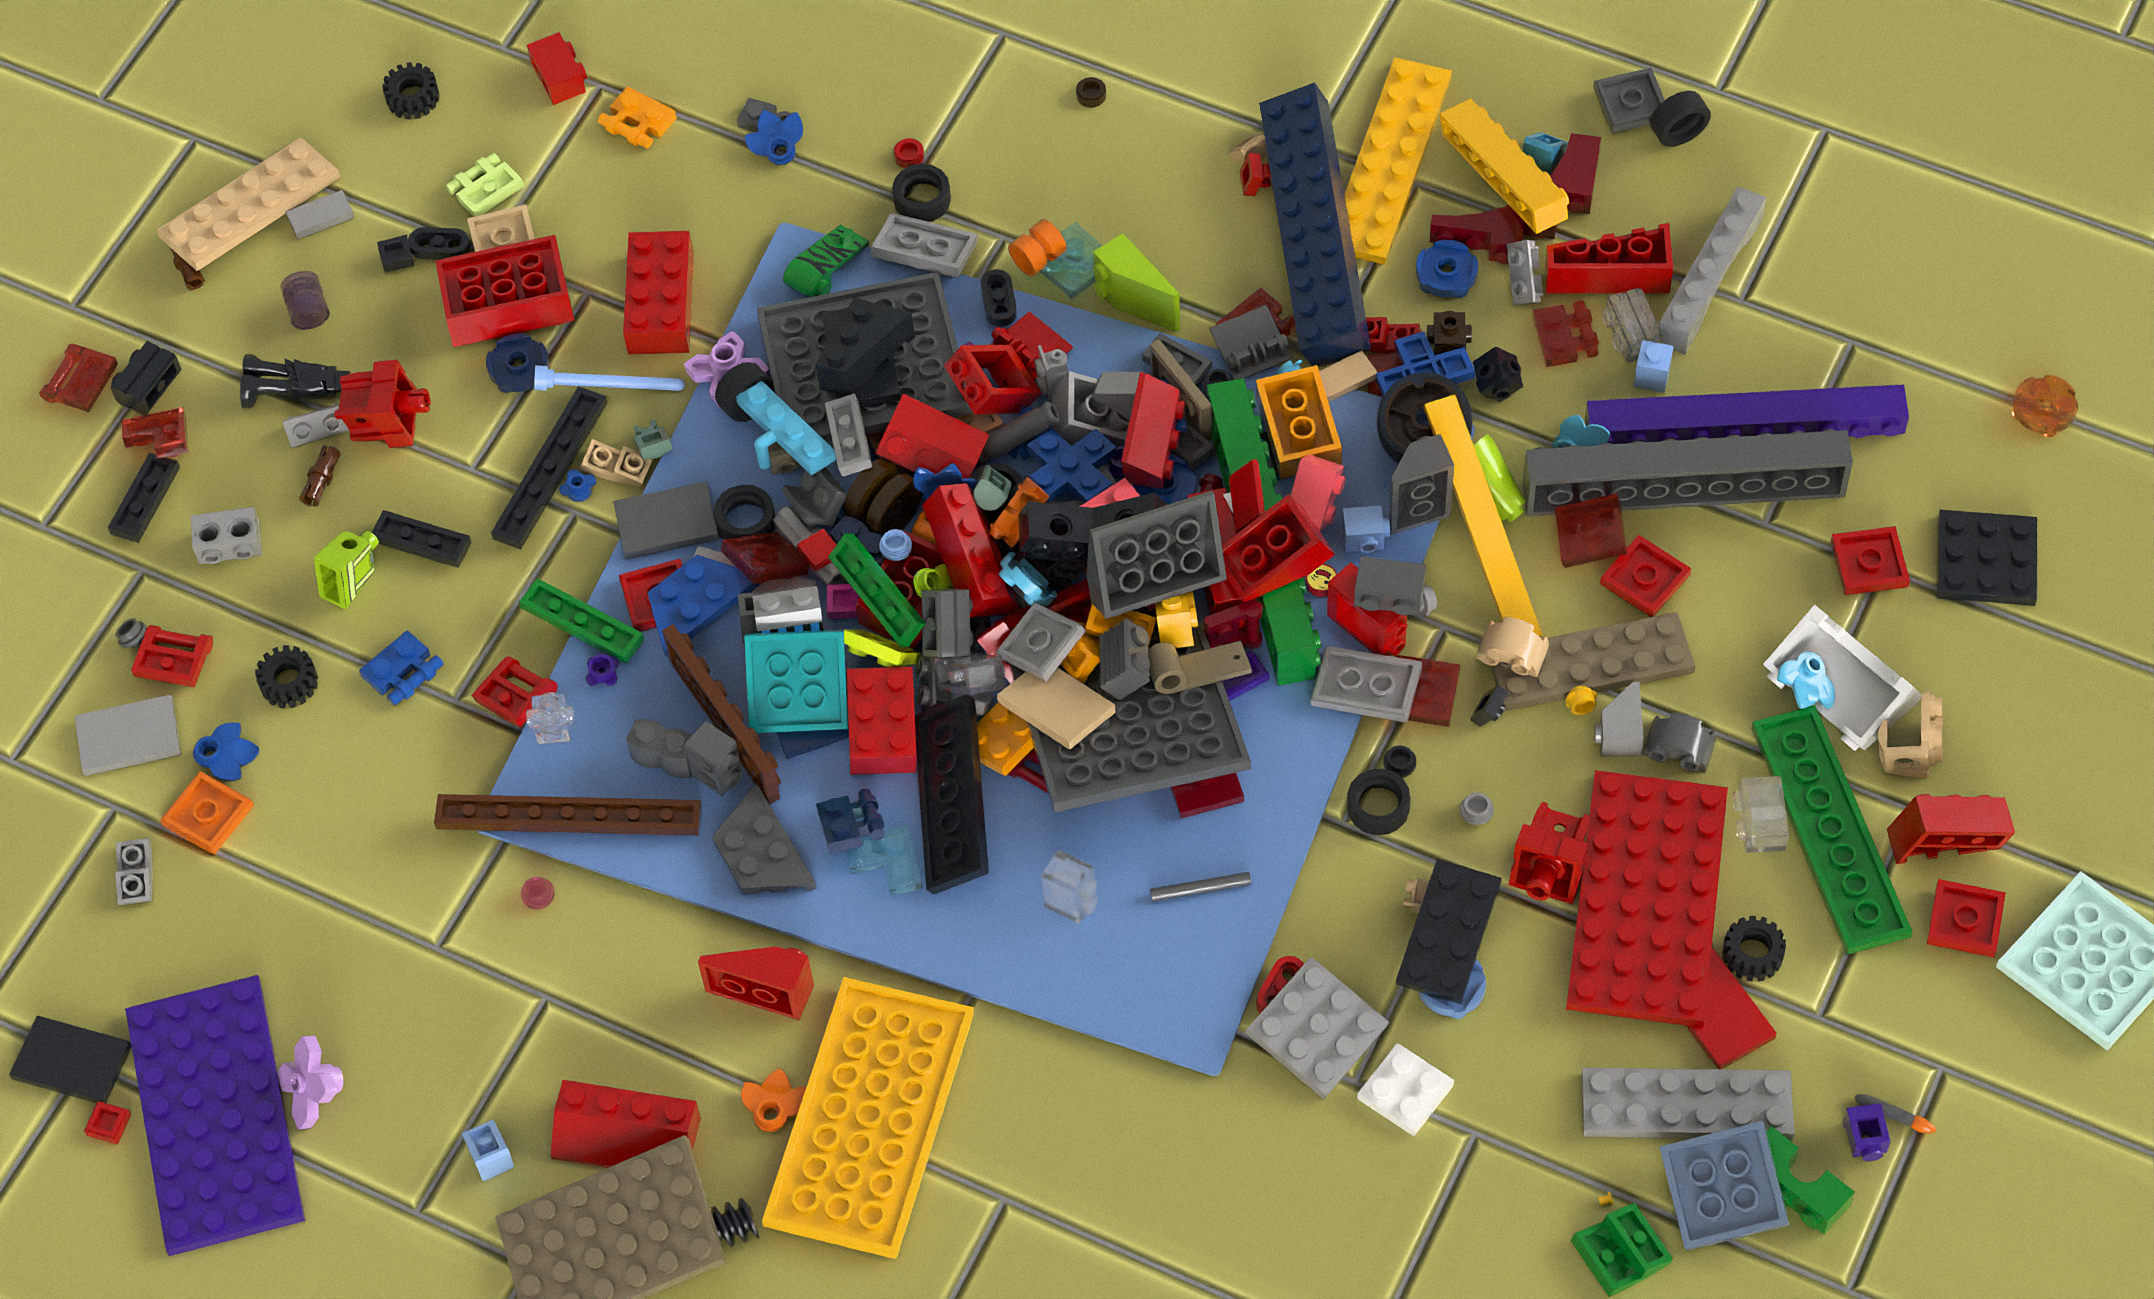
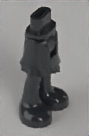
(303, 383)

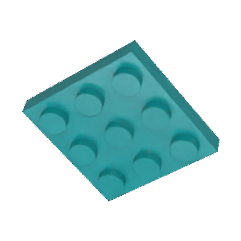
(796, 681)

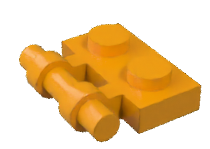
(642, 112)

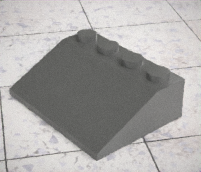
(1155, 555)

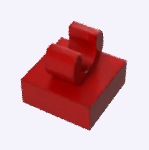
(1254, 174)

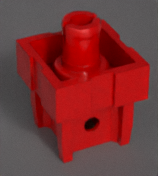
(381, 404)
(1549, 860)

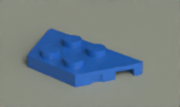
(697, 595)

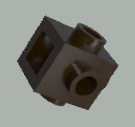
(1448, 332)

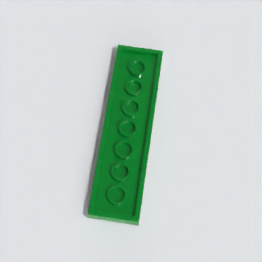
(1832, 830)

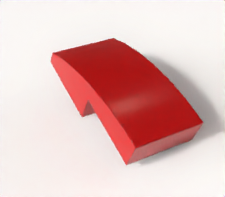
(1383, 335)

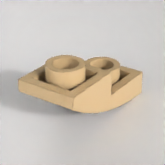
(615, 465)

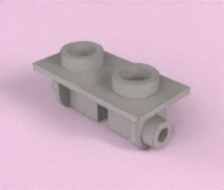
(1525, 286)
(1050, 370)
(313, 426)

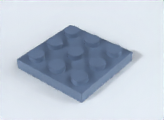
(1724, 1185)

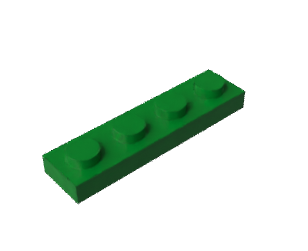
(876, 590)
(581, 620)

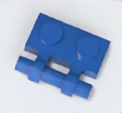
(395, 663)

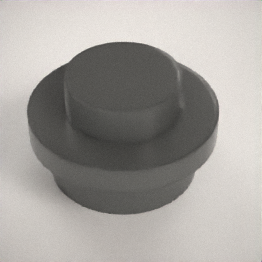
(131, 633)

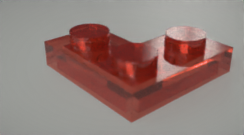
(163, 428)

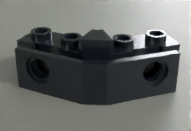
(1063, 530)

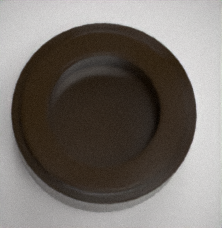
(1091, 92)

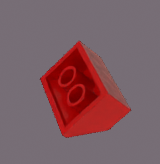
(1152, 432)
(930, 439)

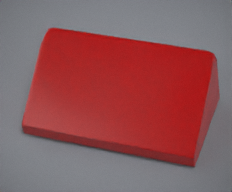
(1246, 494)

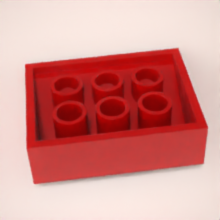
(504, 291)

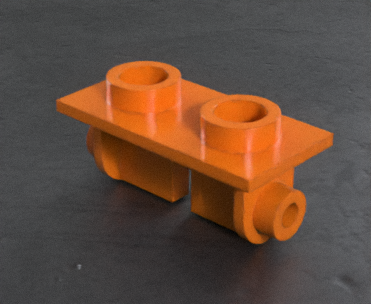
(1007, 524)

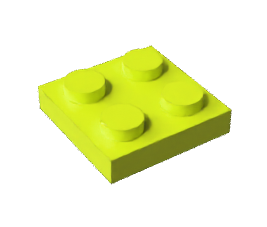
(888, 652)

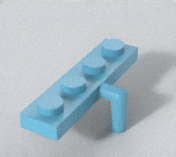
(785, 428)

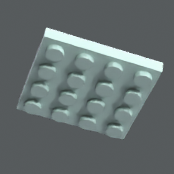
(2087, 960)

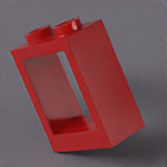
(1007, 370)
(1376, 630)

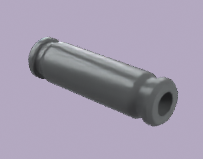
(1019, 431)

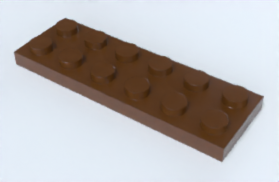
(725, 717)

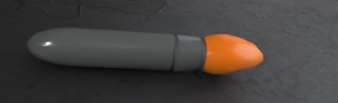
(1897, 1114)

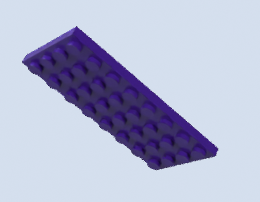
(214, 1115)

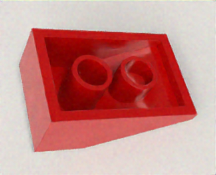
(1274, 550)
(761, 977)

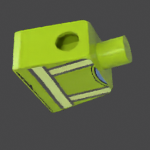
(345, 567)

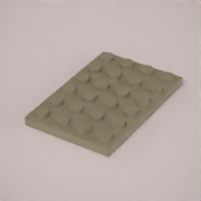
(615, 1231)

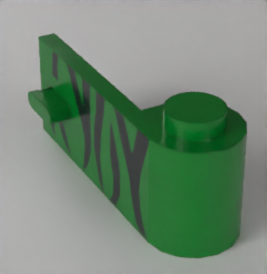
(813, 268)

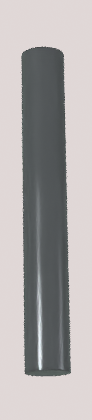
(1200, 886)

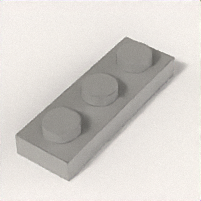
(848, 435)

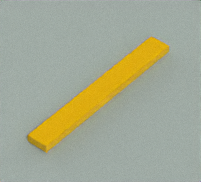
(1481, 514)

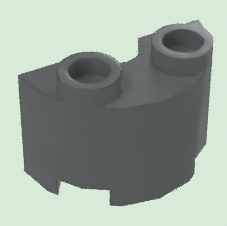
(1680, 739)

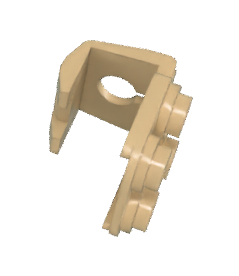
(1922, 756)

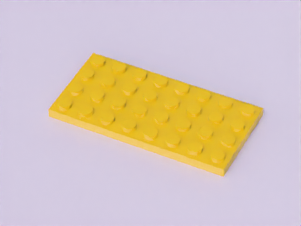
(868, 1118)

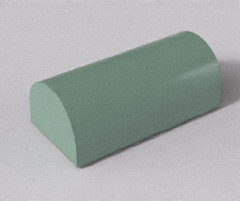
(991, 489)

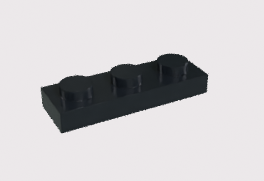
(143, 497)
(421, 538)

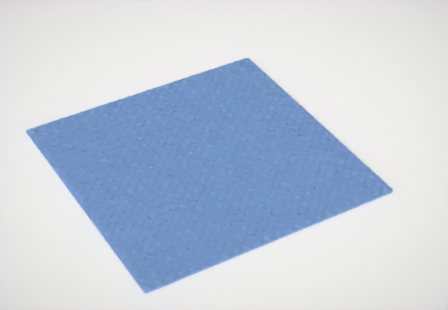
(1134, 970)

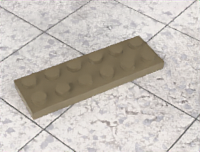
(1601, 661)

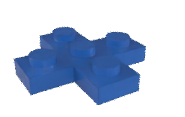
(1418, 357)
(1071, 466)

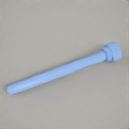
(546, 378)

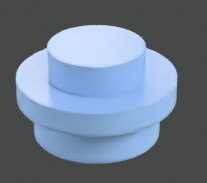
(895, 545)

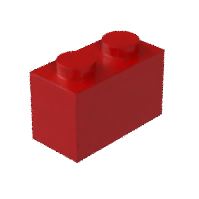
(556, 67)

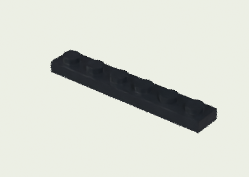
(549, 468)

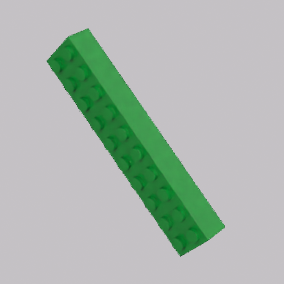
(1285, 614)

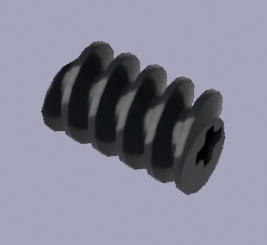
(734, 1222)

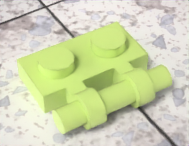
(487, 191)

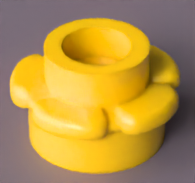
(1581, 700)

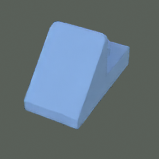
(488, 1150)

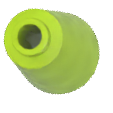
(1499, 479)

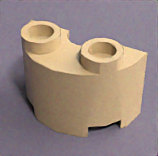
(1513, 644)

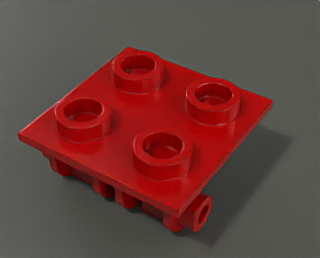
(1026, 337)

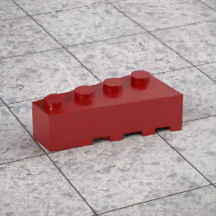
(1612, 263)

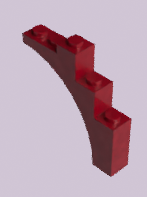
(1502, 226)

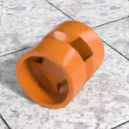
(1034, 251)

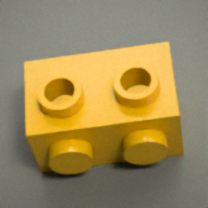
(1176, 619)

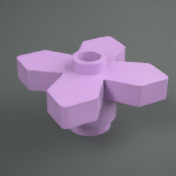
(722, 358)
(309, 1081)

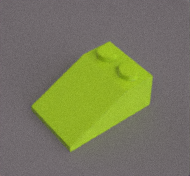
(1134, 284)

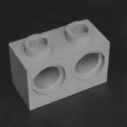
(226, 530)

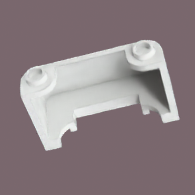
(1863, 684)

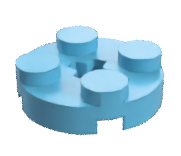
(1027, 579)

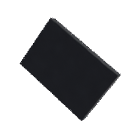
(70, 1060)

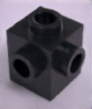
(1498, 374)

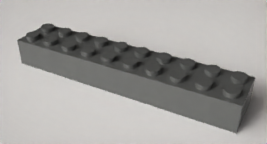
(1690, 471)

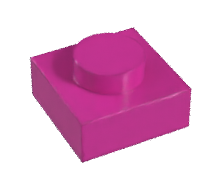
(841, 601)

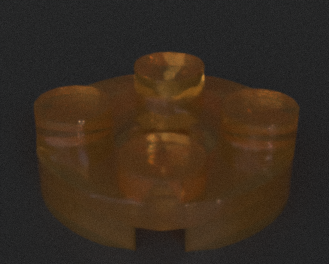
(2040, 419)

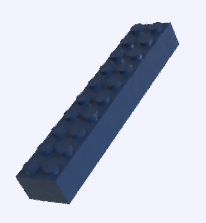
(1314, 226)

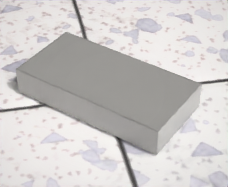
(320, 214)

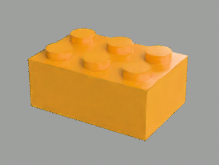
(1297, 419)

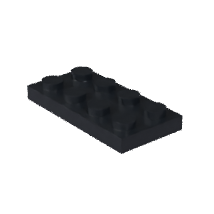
(1448, 931)

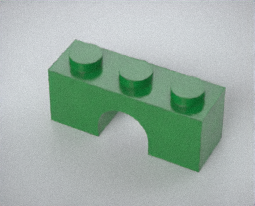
(1816, 1202)

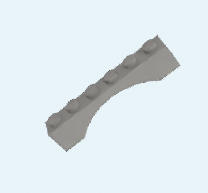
(1698, 288)

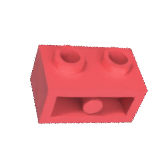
(1317, 487)

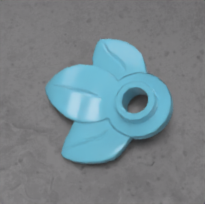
(1576, 433)
(1808, 680)

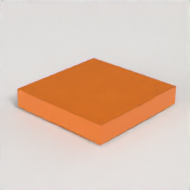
(207, 813)

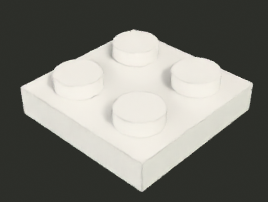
(1405, 1089)

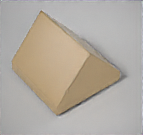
(1251, 144)

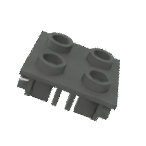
(1250, 343)

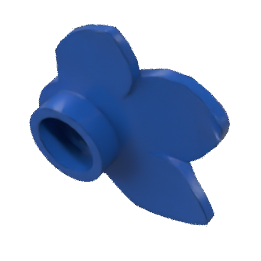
(774, 134)
(928, 482)
(229, 752)

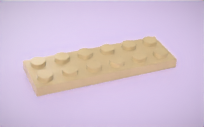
(248, 204)

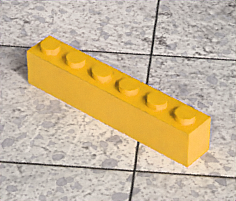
(1504, 165)

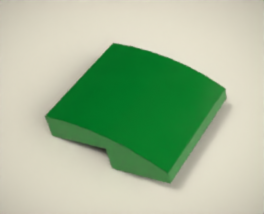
(1621, 1249)

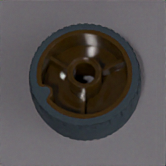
(1405, 402)

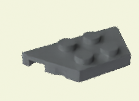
(760, 849)

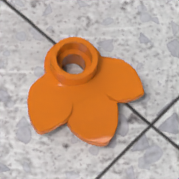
(772, 1096)

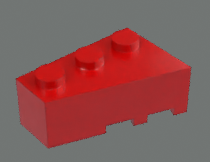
(1950, 823)

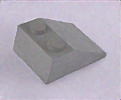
(1083, 413)

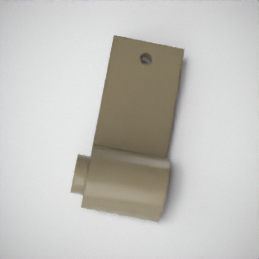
(1178, 673)

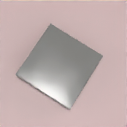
(1040, 641)

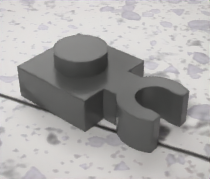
(751, 112)

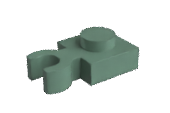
(652, 441)

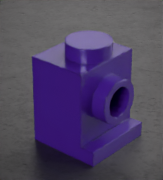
(1867, 1121)

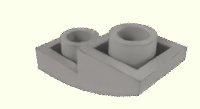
(134, 872)

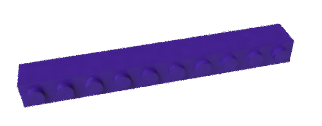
(1655, 419)

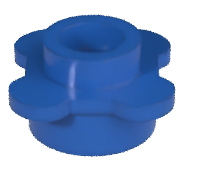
(580, 492)

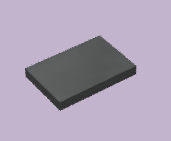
(665, 520)

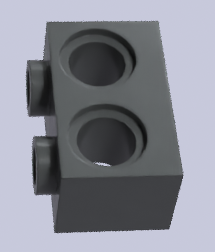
(714, 758)

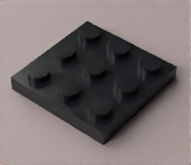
(1987, 557)

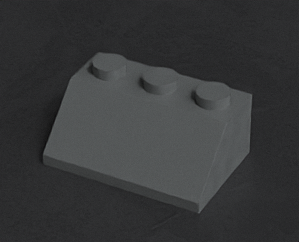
(1421, 485)

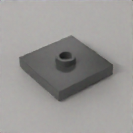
(1629, 99)

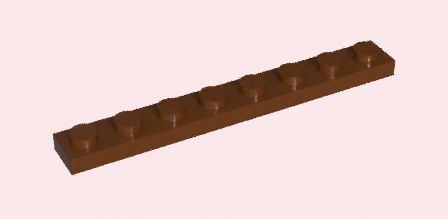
(568, 814)

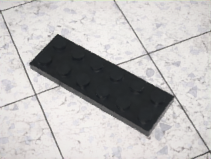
(951, 794)

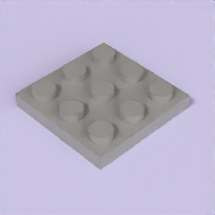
(1317, 1027)

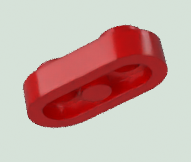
(1275, 981)

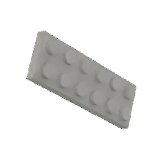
(1683, 1101)

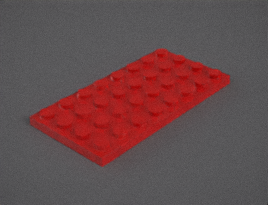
(1648, 899)

